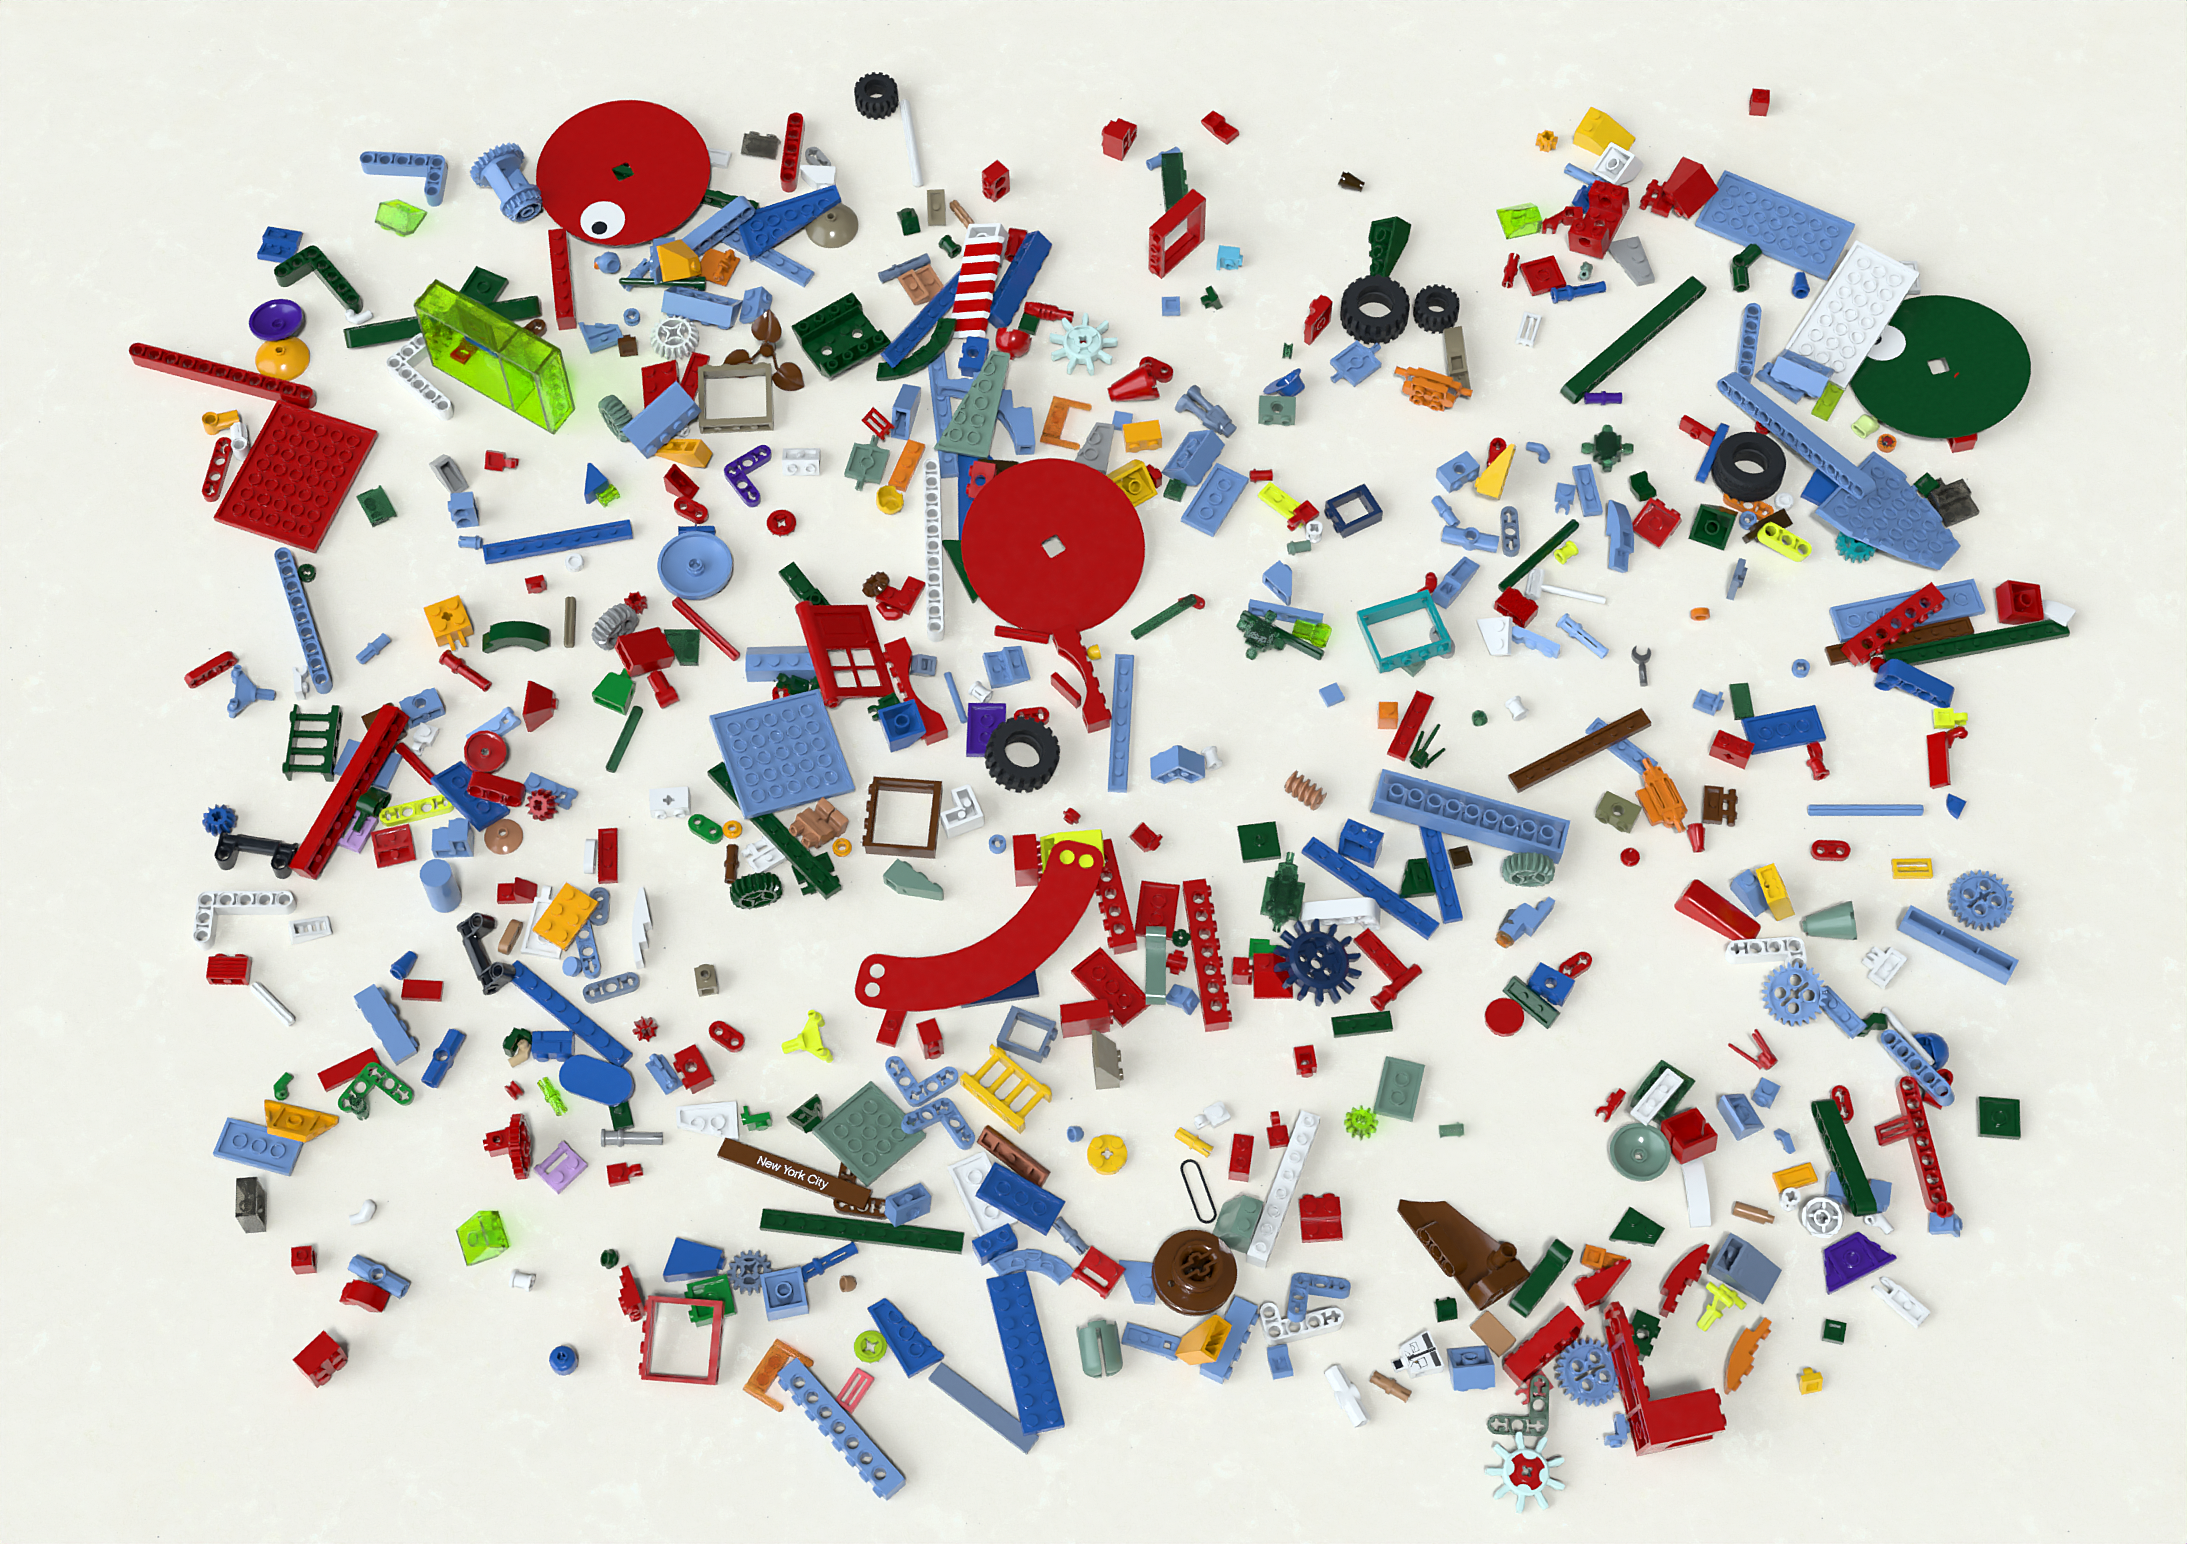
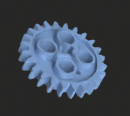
(1991, 914)
(1782, 980)
(1580, 1355)

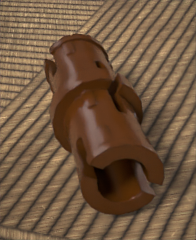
(731, 863)

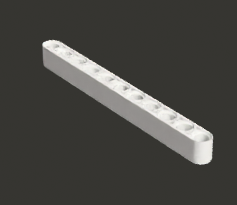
(933, 556)

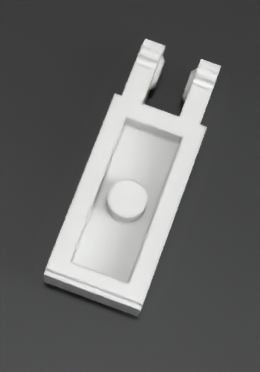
(1902, 1302)

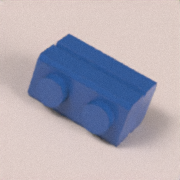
(552, 1045)

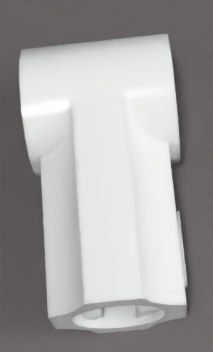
(240, 441)

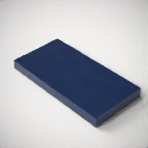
(1023, 989)

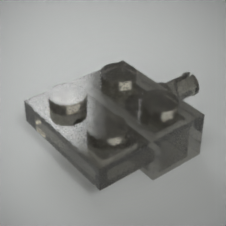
(1953, 502)

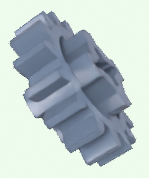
(746, 1281)

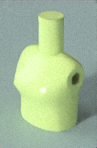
(1865, 425)

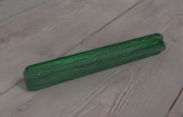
(1163, 616)
(624, 739)

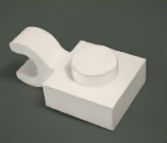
(300, 686)
(424, 737)
(1214, 1115)

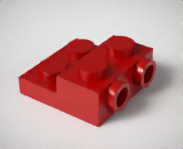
(1318, 318)
(1656, 522)
(1320, 1218)
(630, 1299)

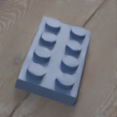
(1214, 499)
(254, 1147)

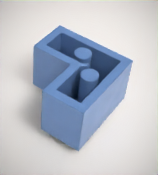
(1177, 763)
(454, 840)

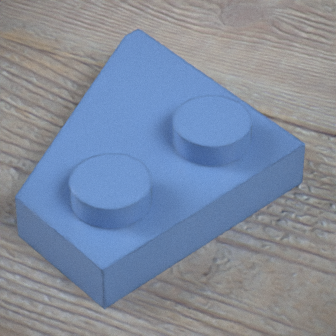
(600, 335)
(1139, 1281)

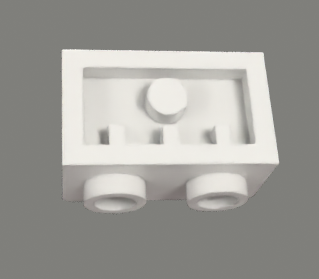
(800, 461)

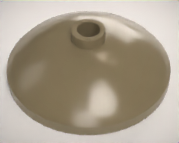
(835, 231)

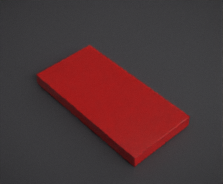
(1107, 980)

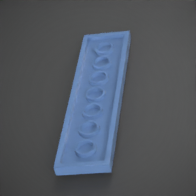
(1961, 601)

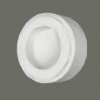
(1784, 500)
(574, 562)

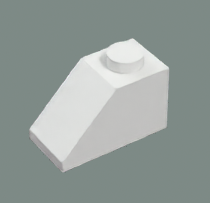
(818, 176)

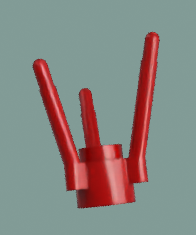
(1766, 1058)

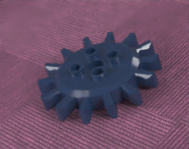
(1333, 960)

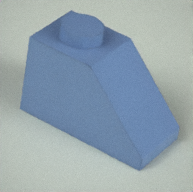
(1279, 581)
(1750, 892)

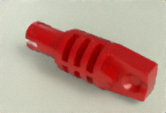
(1047, 311)

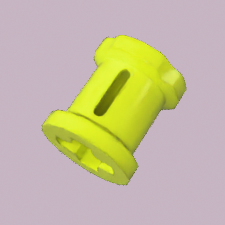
(1566, 552)

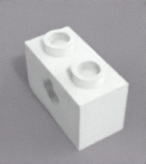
(662, 797)

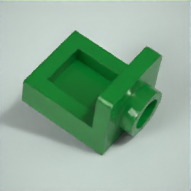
(756, 1122)

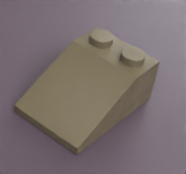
(1105, 1062)

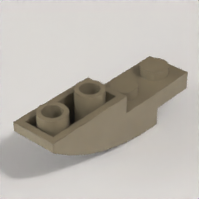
(1457, 355)

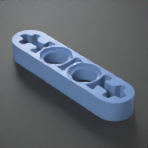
(588, 943)

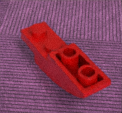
(1681, 1276)

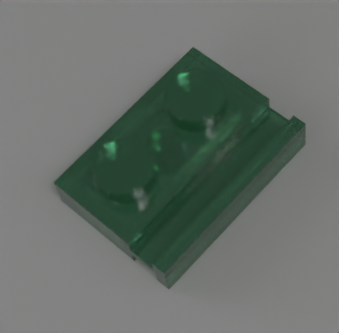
(376, 506)

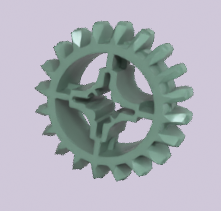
(615, 415)
(1528, 869)

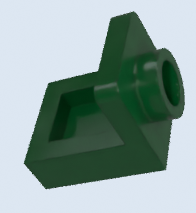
(908, 221)
(1641, 487)
(510, 1042)

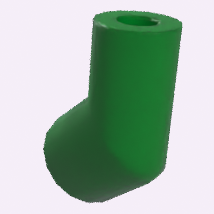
(280, 1088)

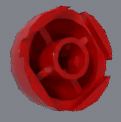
(1012, 342)

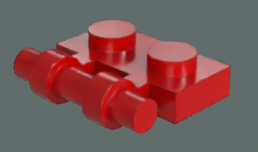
(1660, 204)

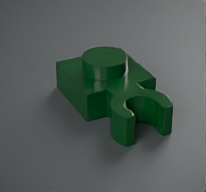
(794, 684)
(884, 702)

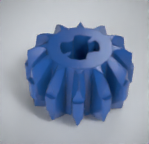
(219, 820)

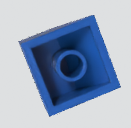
(901, 725)

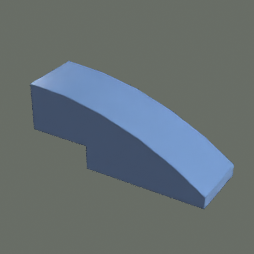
(1454, 582)

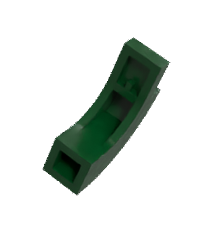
(515, 633)

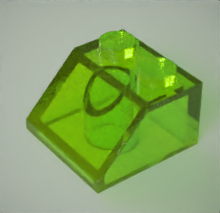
(399, 217)
(482, 1237)

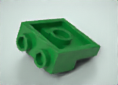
(713, 1288)

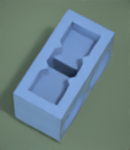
(463, 509)

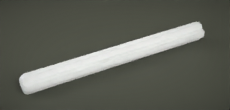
(911, 143)

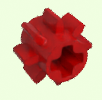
(636, 602)
(1177, 962)
(645, 1033)

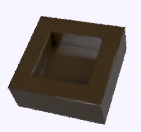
(1460, 857)

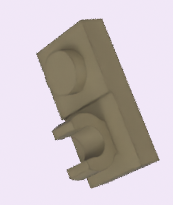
(936, 207)

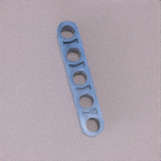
(719, 225)
(1748, 337)
(1921, 1075)

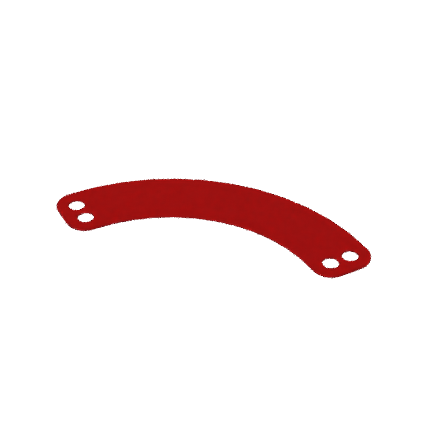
(999, 959)

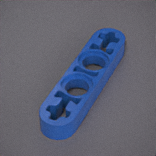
(1710, 456)

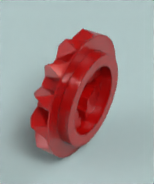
(780, 516)

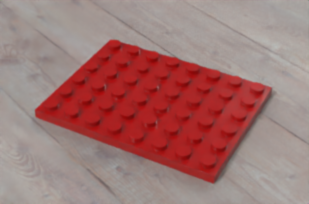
(273, 486)

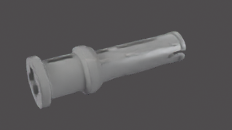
(620, 1138)

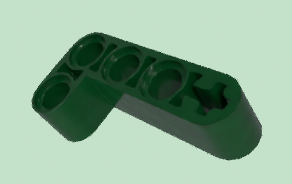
(1542, 1278)

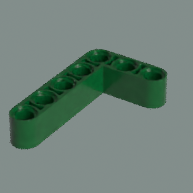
(313, 260)

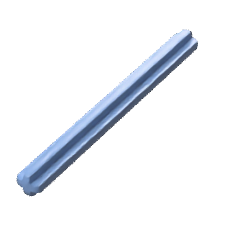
(1865, 810)

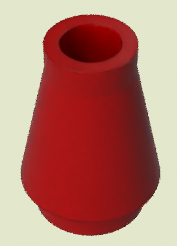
(1696, 835)

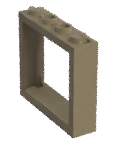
(743, 424)

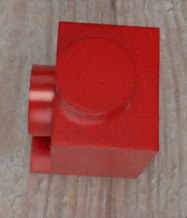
(1242, 971)
(1305, 1054)
(499, 1148)

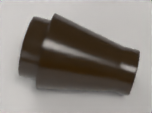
(1350, 182)

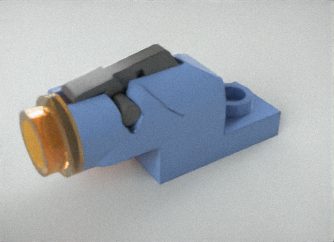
(1522, 920)

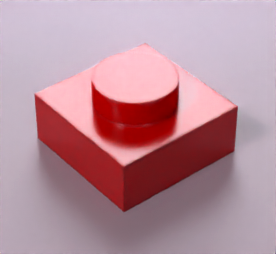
(1155, 475)
(535, 584)

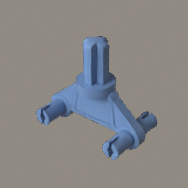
(245, 692)

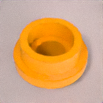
(732, 834)
(839, 843)

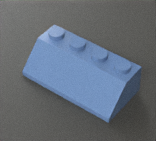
(701, 306)
(661, 420)
(766, 663)

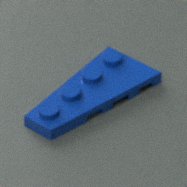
(904, 1340)

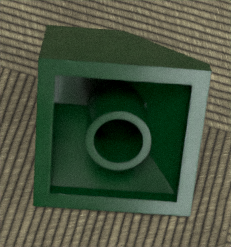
(1713, 525)

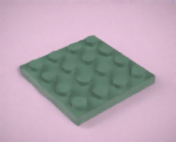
(867, 1134)

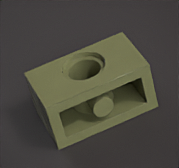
(1612, 803)

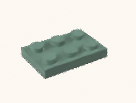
(1399, 1089)

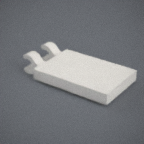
(533, 943)

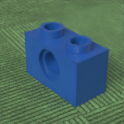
(976, 348)
(1547, 975)
(994, 1244)

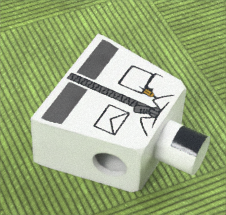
(1419, 1357)

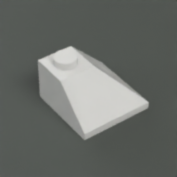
(1617, 165)

